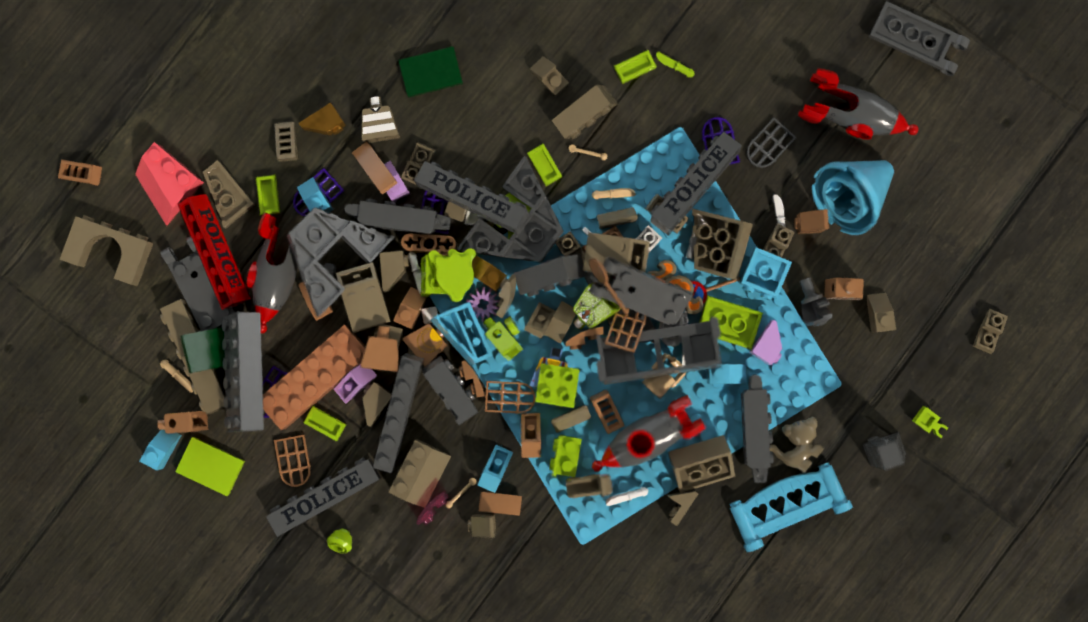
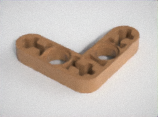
(415, 248)

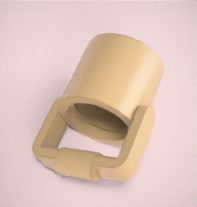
(661, 384)

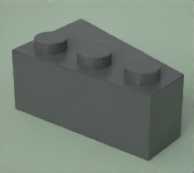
(550, 274)
(450, 389)
(885, 451)

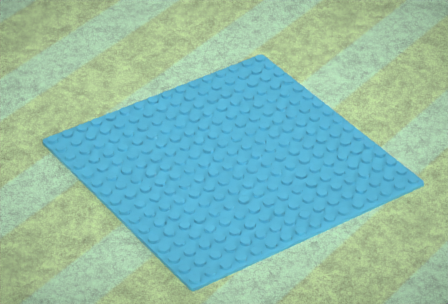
(793, 382)

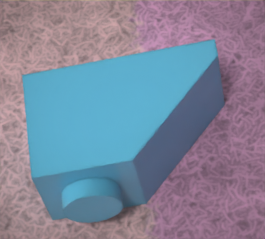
(313, 196)
(727, 374)
(160, 449)
(495, 468)

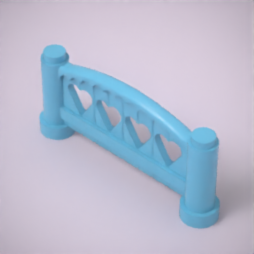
(830, 496)

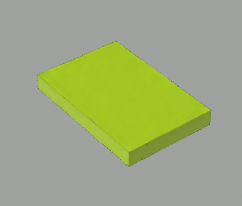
(736, 323)
(210, 466)

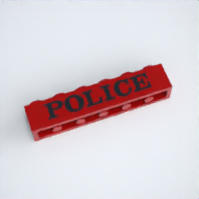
(214, 251)

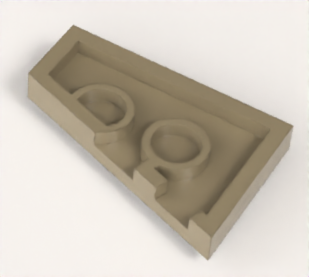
(228, 195)

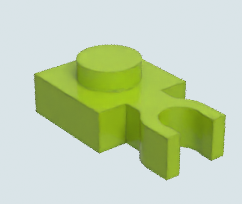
(928, 421)

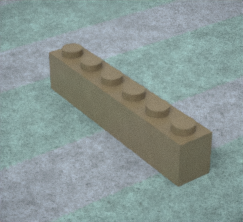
(205, 383)

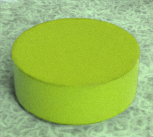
(512, 326)

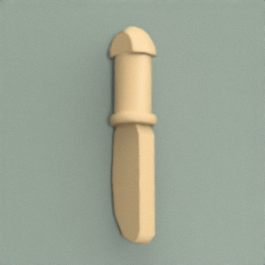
(615, 193)
(176, 374)

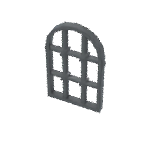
(777, 142)

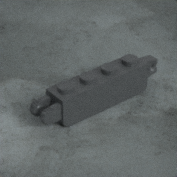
(398, 218)
(756, 429)

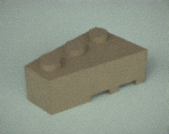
(584, 111)

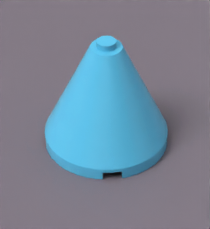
(852, 193)

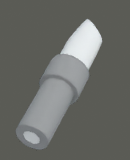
(692, 241)

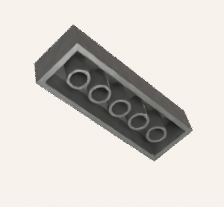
(243, 372)

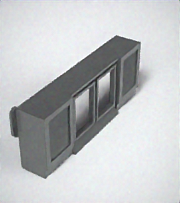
(698, 345)

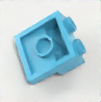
(765, 274)

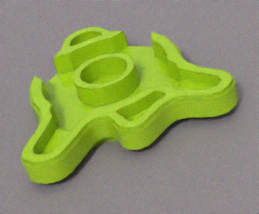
(454, 272)

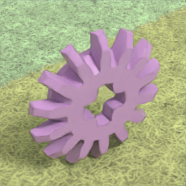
(486, 296)

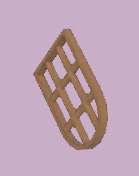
(620, 331)
(517, 403)
(288, 461)

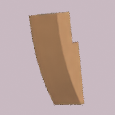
(374, 167)

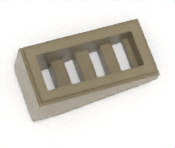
(293, 147)

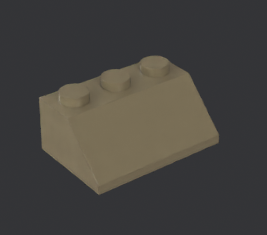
(702, 463)
(419, 473)

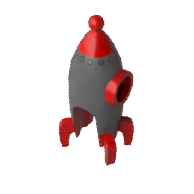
(868, 112)
(269, 282)
(650, 436)

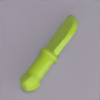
(673, 64)

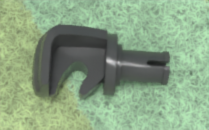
(814, 305)

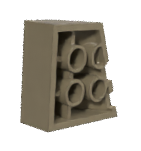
(719, 244)

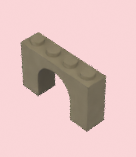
(86, 233)

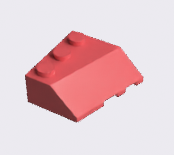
(166, 181)

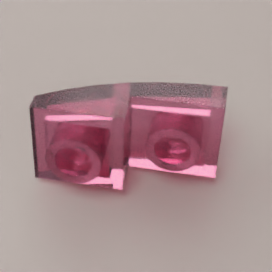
(427, 514)

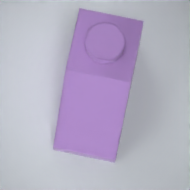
(399, 190)
(768, 344)
(354, 382)

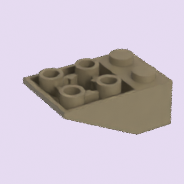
(626, 250)
(363, 297)

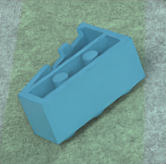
(464, 333)

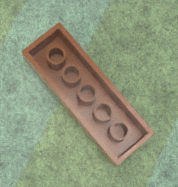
(313, 377)

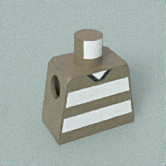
(378, 122)

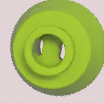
(340, 541)

